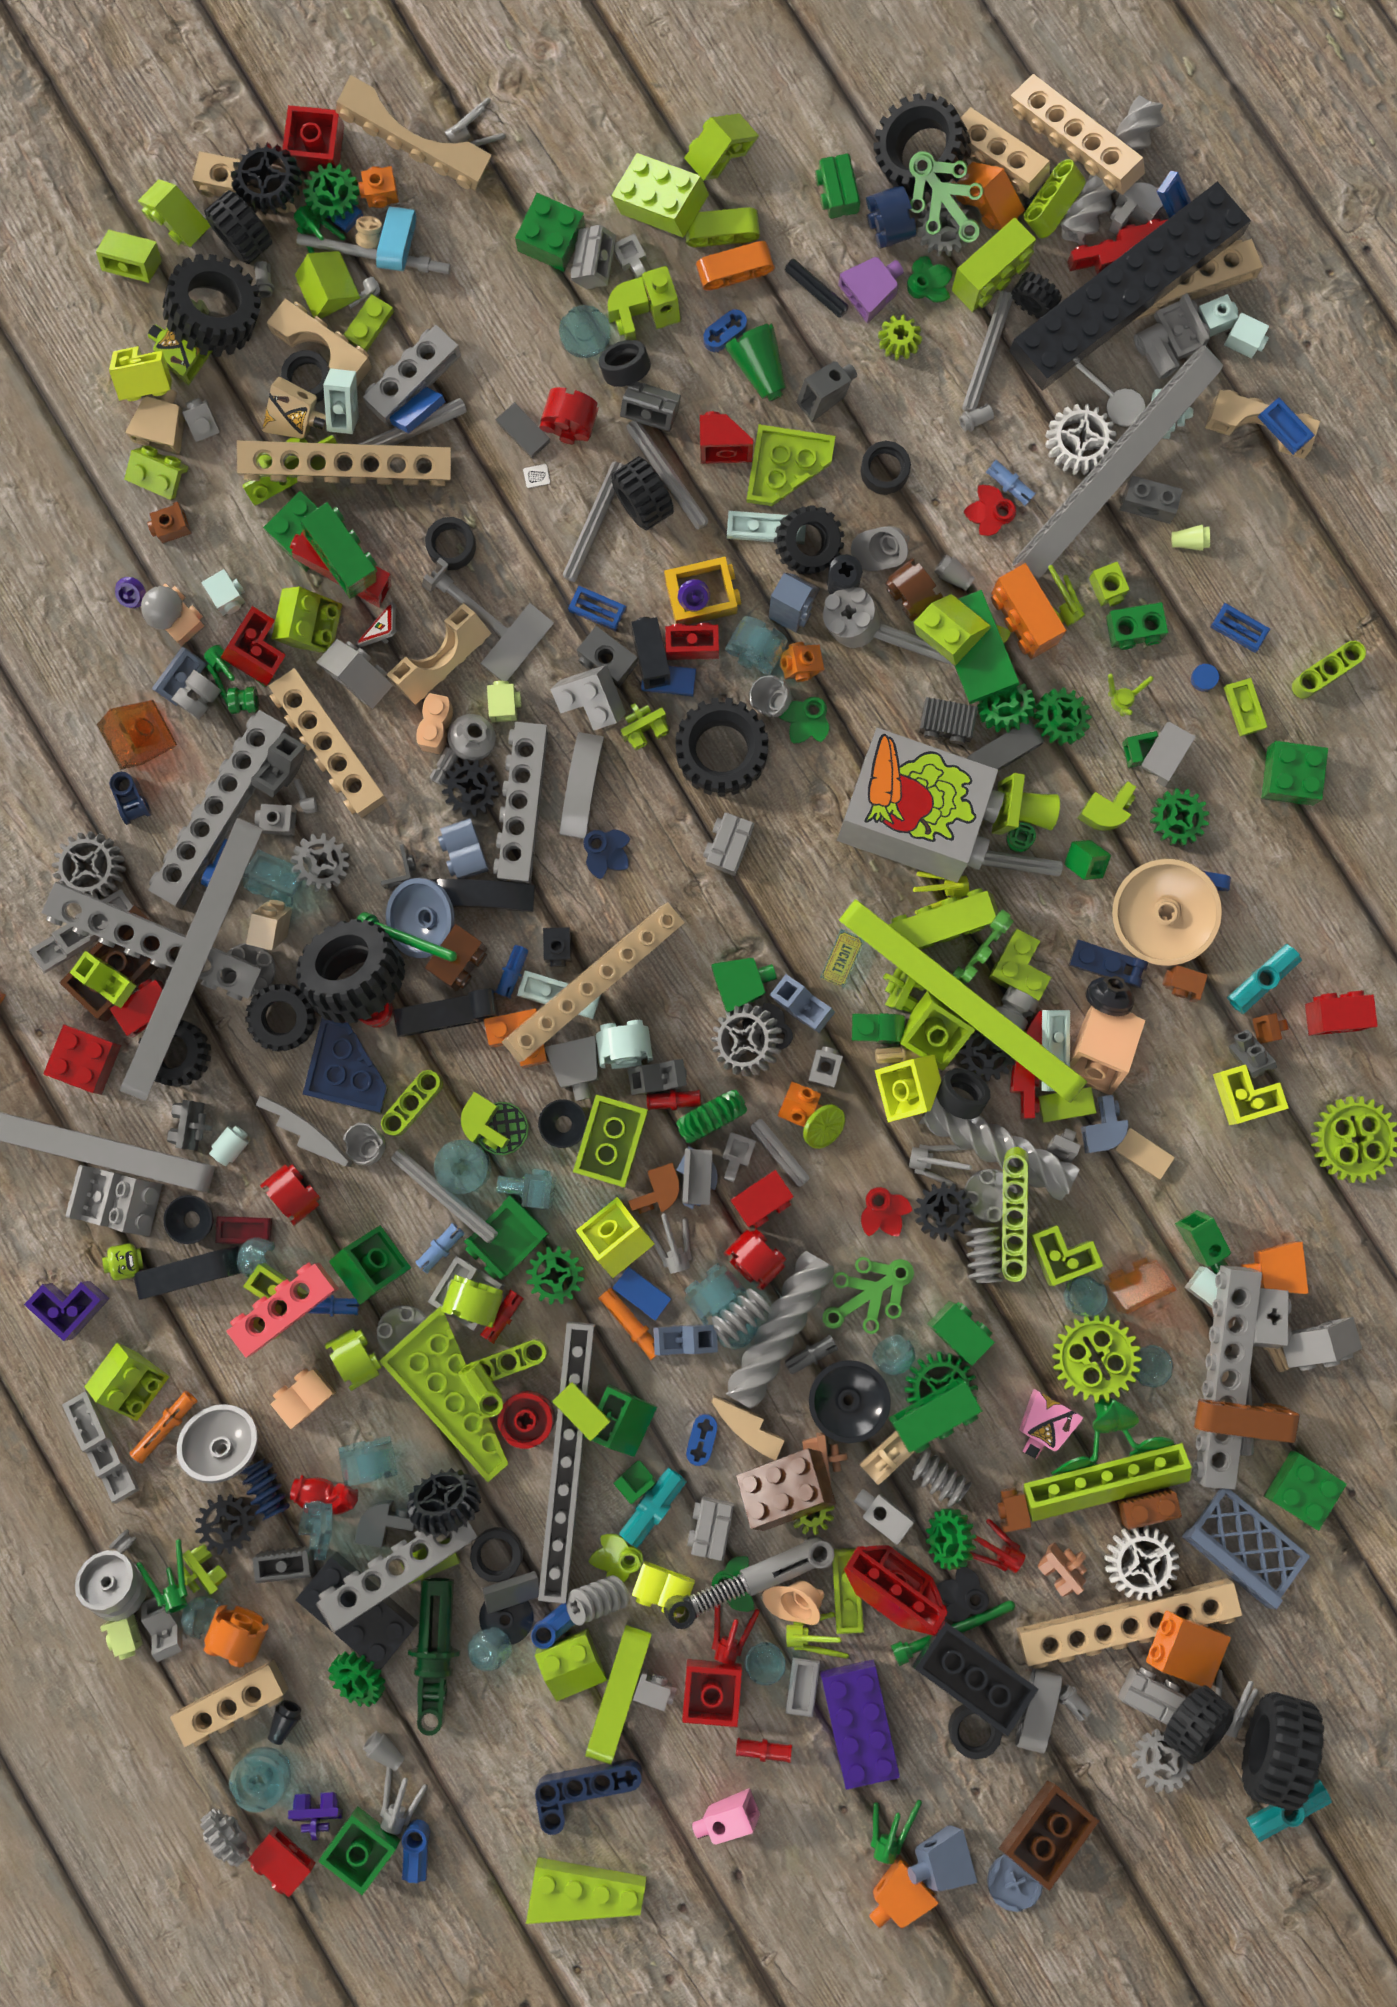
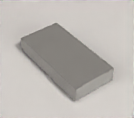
(802, 1686)

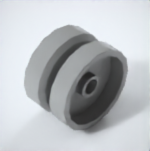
(110, 1586)

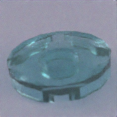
(584, 331)

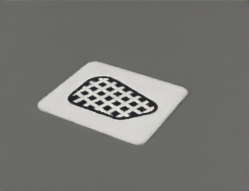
(536, 475)

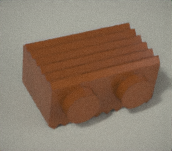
(1149, 1508)

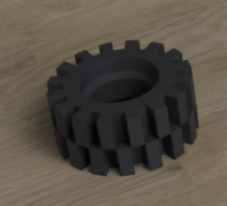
(1035, 294)

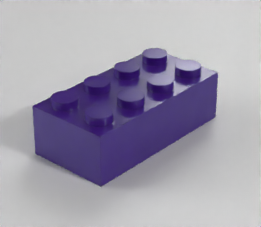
(859, 1724)

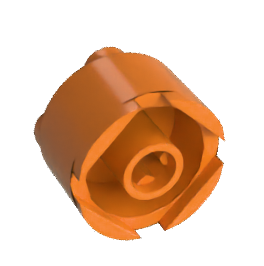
(235, 1635)

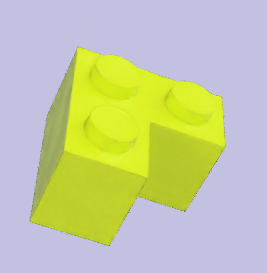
(139, 374)
(1242, 1101)

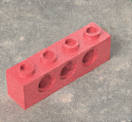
(320, 1288)

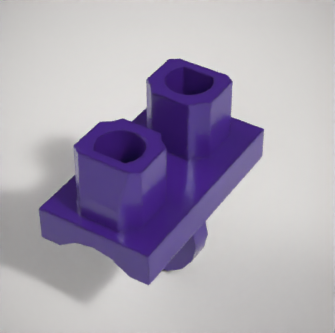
(302, 1811)

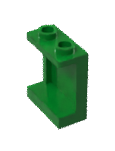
(516, 1238)

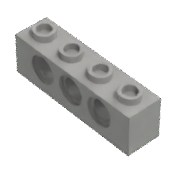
(427, 372)

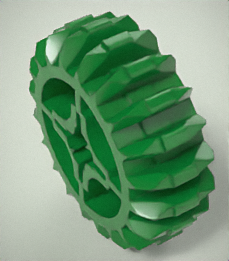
(711, 1116)
(946, 1377)

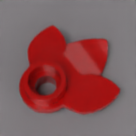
(986, 510)
(885, 1216)

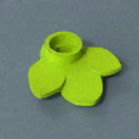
(612, 1557)

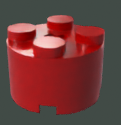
(569, 415)
(290, 1194)
(755, 1259)
(513, 1427)

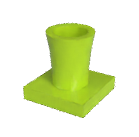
(1024, 807)

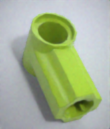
(481, 1387)

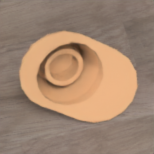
(795, 1603)

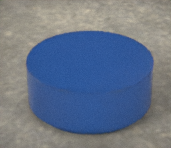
(1204, 677)

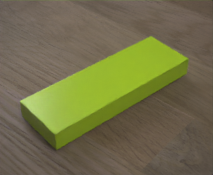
(847, 1604)

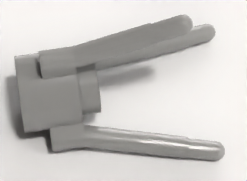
(459, 132)
(922, 1159)
(677, 1259)
(1243, 1707)
(394, 1816)

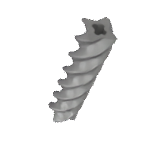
(1095, 196)
(993, 1141)
(776, 1336)

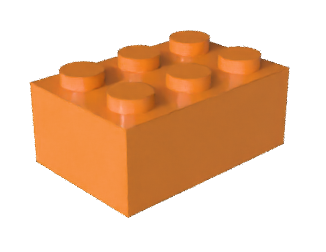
(1027, 611)

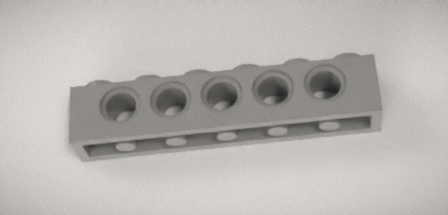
(536, 737)
(339, 1615)

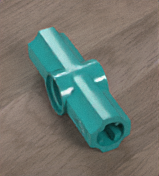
(1275, 967)
(652, 1507)
(1272, 1818)

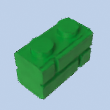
(838, 185)

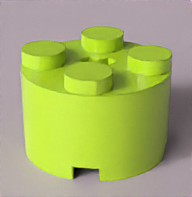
(472, 1301)
(353, 1359)

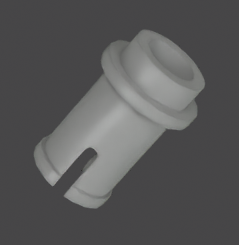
(263, 279)
(976, 417)
(1075, 1704)

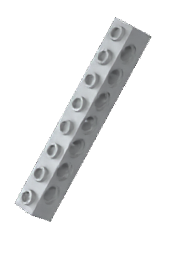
(219, 824)
(63, 895)
(1238, 1362)

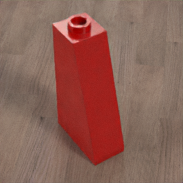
(305, 554)

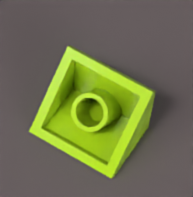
(326, 283)

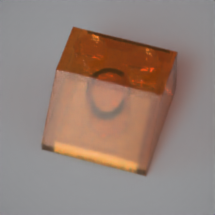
(136, 733)
(1138, 1285)

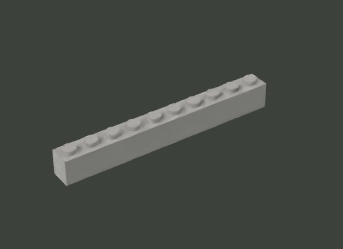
(565, 1470)

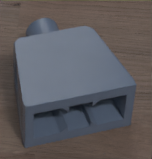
(943, 1861)

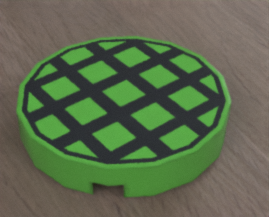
(512, 1124)

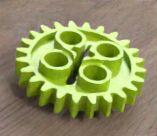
(1379, 1136)
(1074, 1370)

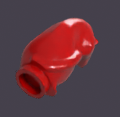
(319, 1489)

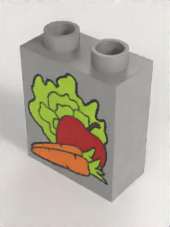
(921, 806)

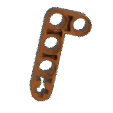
(1264, 1422)

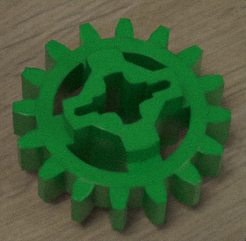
(322, 201)
(1007, 708)
(1063, 729)
(1174, 808)
(552, 1262)
(950, 1538)
(356, 1679)

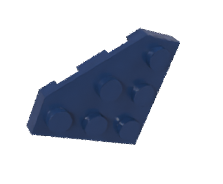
(343, 1069)

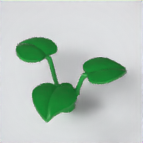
(1110, 1418)

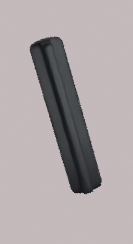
(816, 288)

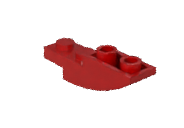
(1109, 250)
(1024, 1081)

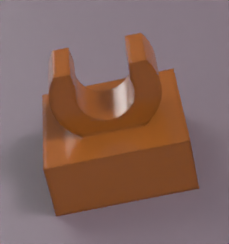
(1269, 1028)

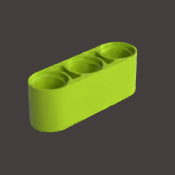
(1054, 198)
(724, 227)
(1337, 661)
(399, 1108)
(522, 1357)

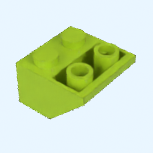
(306, 620)
(126, 1382)

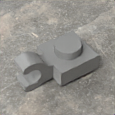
(630, 255)
(737, 1152)

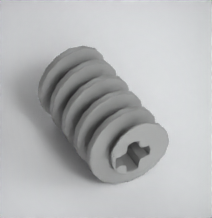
(983, 1255)
(740, 1316)
(940, 1478)
(596, 1599)

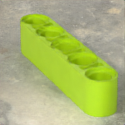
(1012, 1226)
(618, 1694)

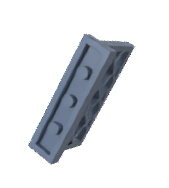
(1230, 1564)

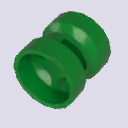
(242, 700)
(1018, 841)

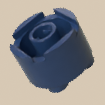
(890, 216)

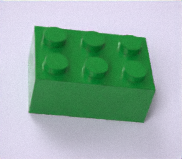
(339, 549)
(936, 1415)

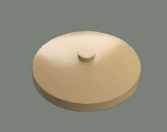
(1167, 911)

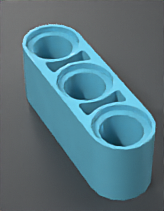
(396, 238)

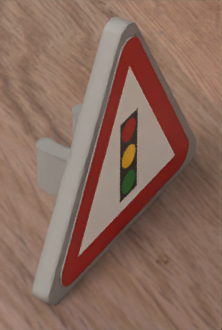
(381, 628)

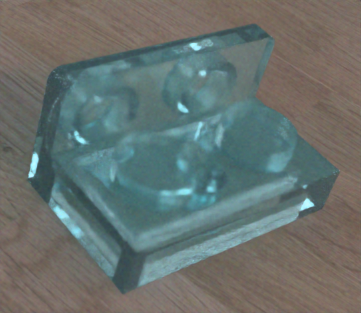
(271, 878)
(317, 1522)

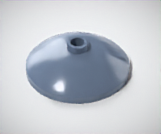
(410, 912)

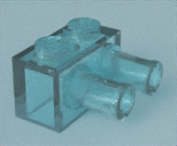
(534, 1189)

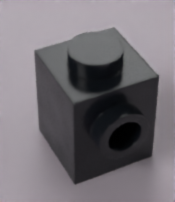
(557, 946)

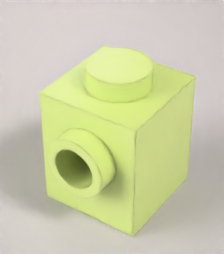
(503, 701)

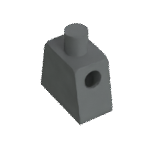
(825, 389)

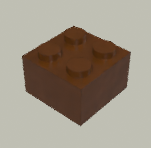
(469, 954)

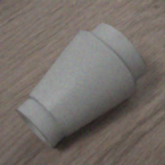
(954, 572)
(383, 1751)

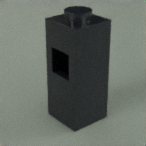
(650, 652)

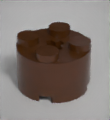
(913, 588)

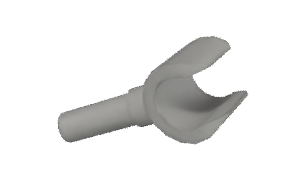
(371, 287)
(307, 804)

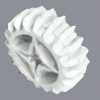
(1060, 438)
(1132, 1566)

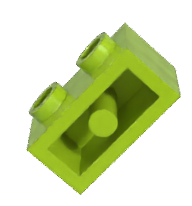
(128, 256)

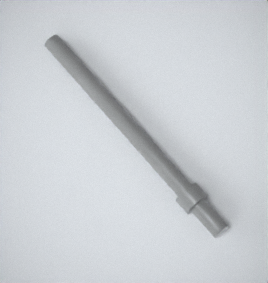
(423, 263)

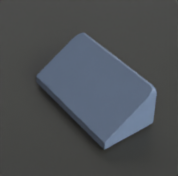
(177, 673)

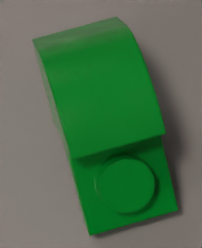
(878, 1028)

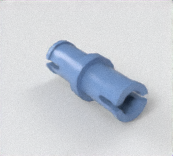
(1010, 482)
(439, 1248)

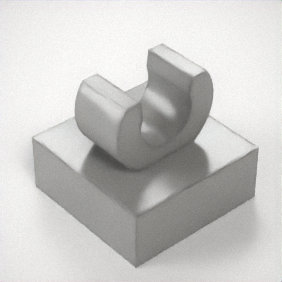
(1063, 1146)

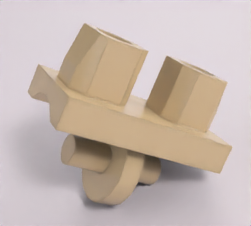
(885, 1458)

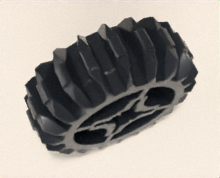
(277, 186)
(460, 1505)

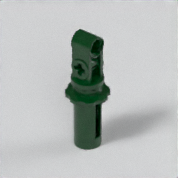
(434, 1663)

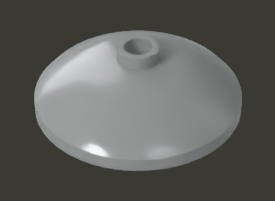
(211, 1432)

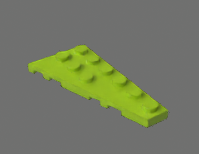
(428, 1370)

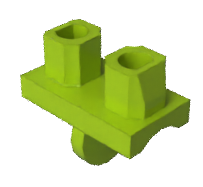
(634, 732)
(899, 988)
(208, 1580)

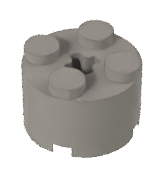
(856, 604)

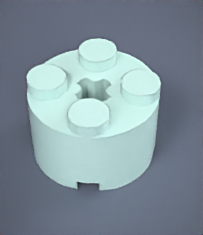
(623, 1045)

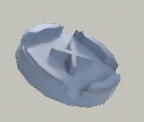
(1012, 1886)

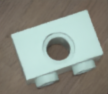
(341, 401)

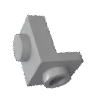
(200, 419)

